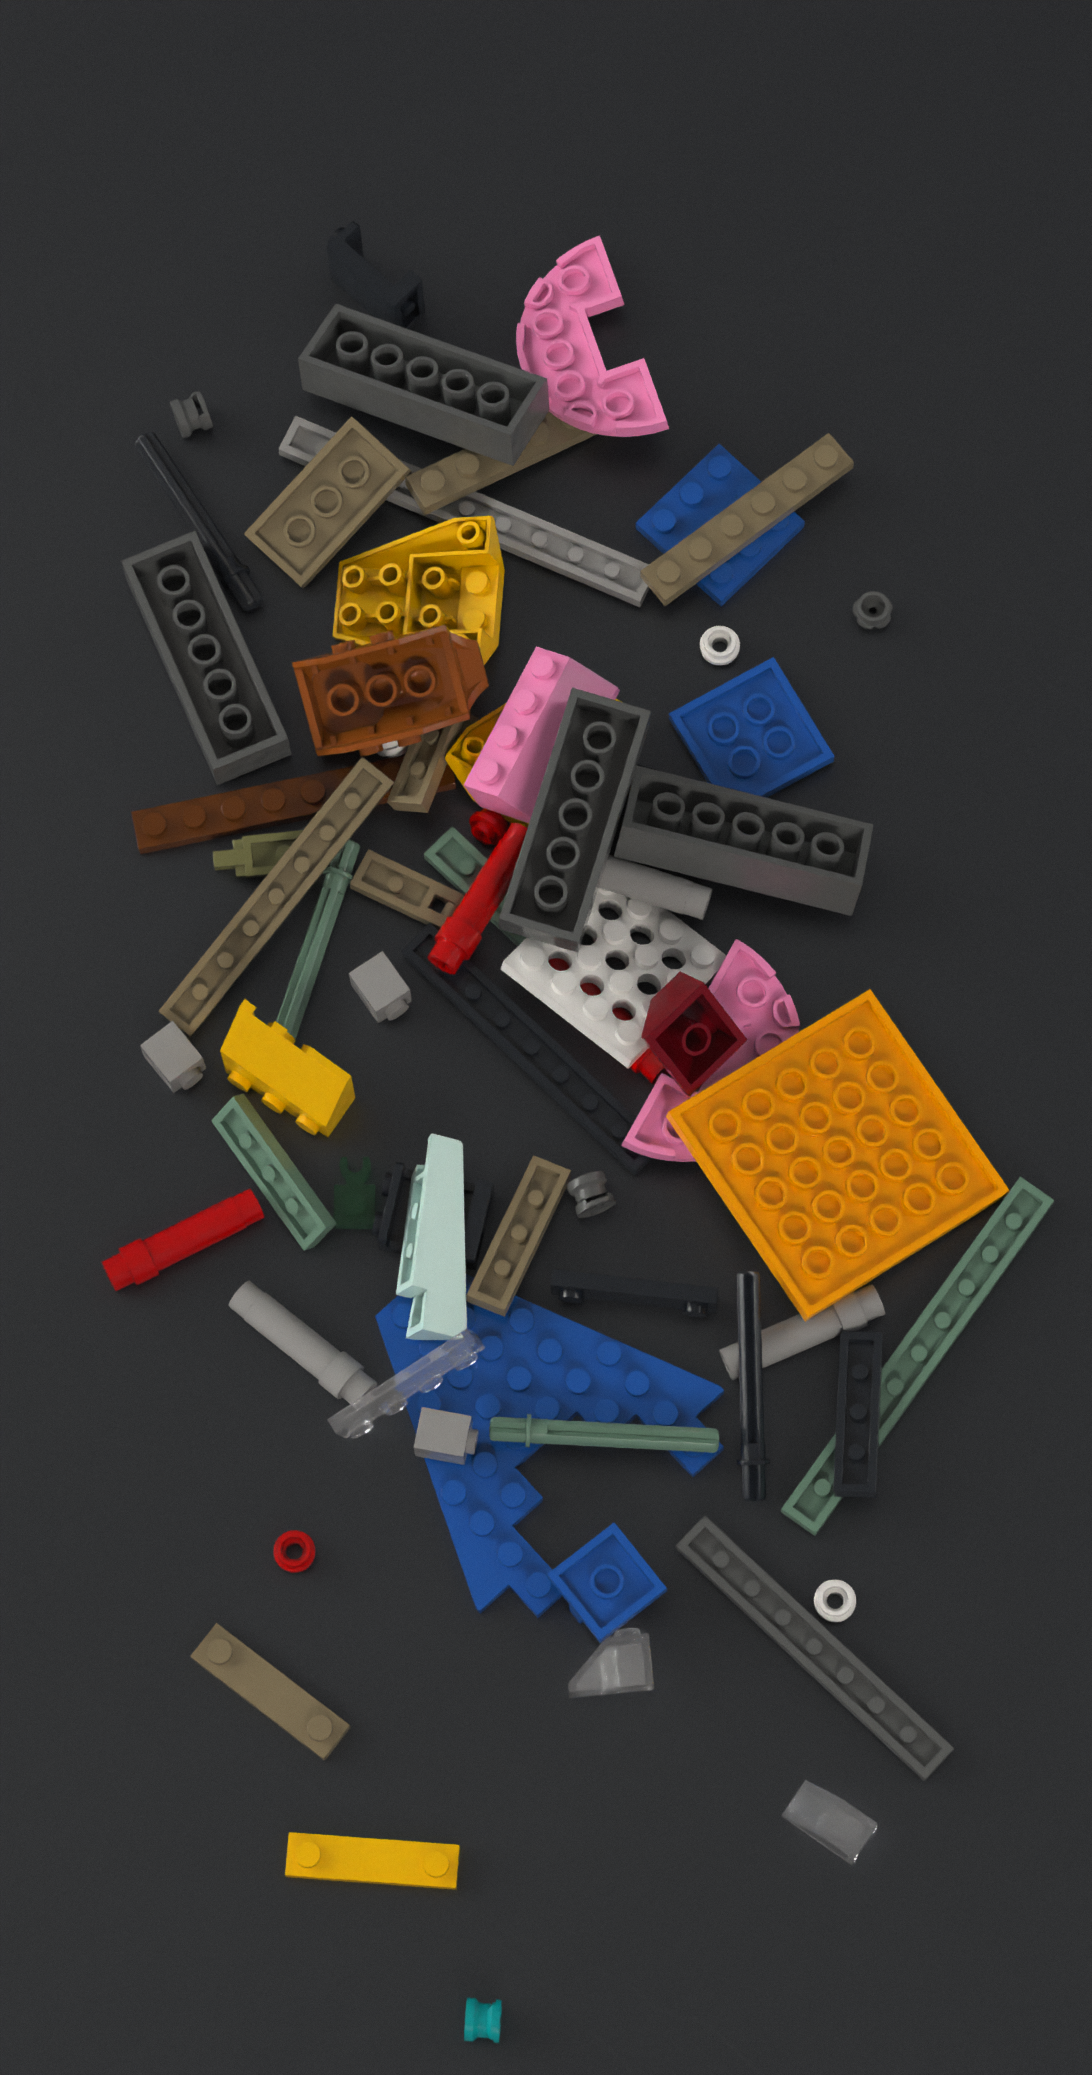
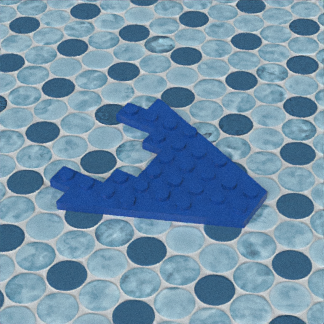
(543, 1369)

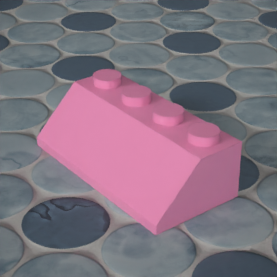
(521, 743)

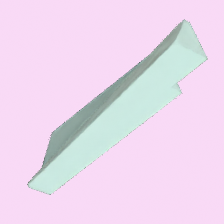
(434, 1244)

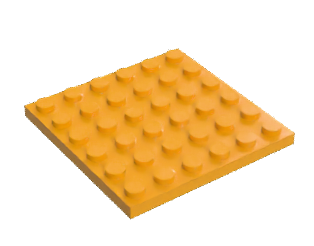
(837, 1154)

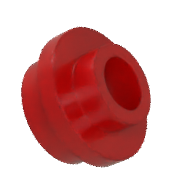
(488, 826)
(290, 1539)

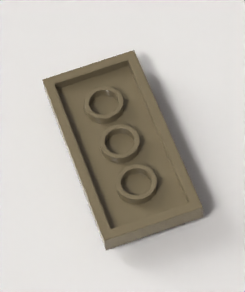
(327, 502)

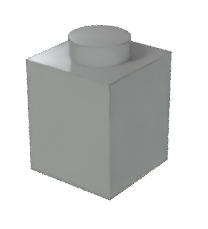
(381, 988)
(174, 1058)
(445, 1436)

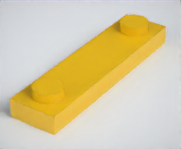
(372, 1860)

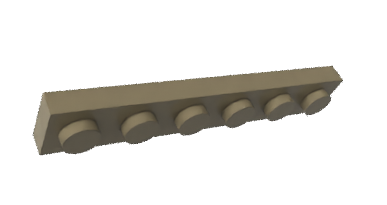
(470, 471)
(746, 519)

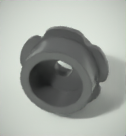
(873, 600)

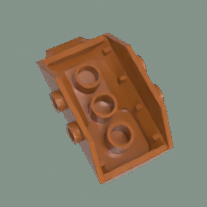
(389, 689)

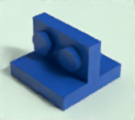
(606, 1582)

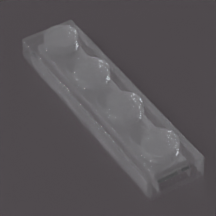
(420, 1376)

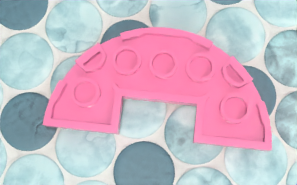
(560, 346)
(764, 1015)

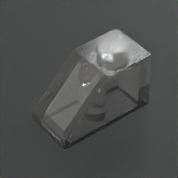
(616, 1666)
(830, 1821)

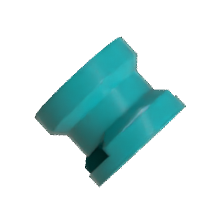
(482, 2020)

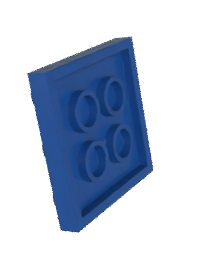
(697, 499)
(752, 733)

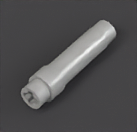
(655, 887)
(797, 1335)
(334, 1369)

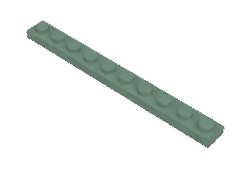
(931, 1337)

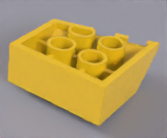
(285, 1075)

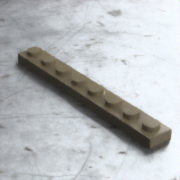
(276, 897)

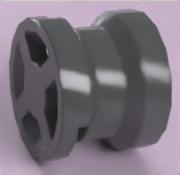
(187, 416)
(590, 1194)

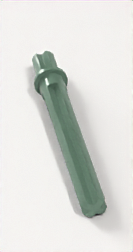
(317, 937)
(603, 1434)

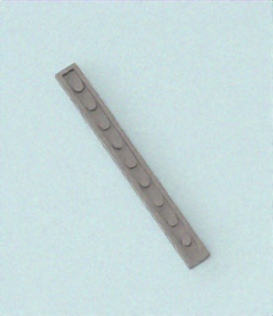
(516, 530)

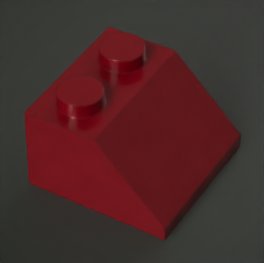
(690, 1031)

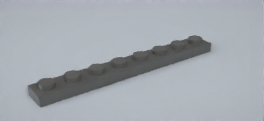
(814, 1648)

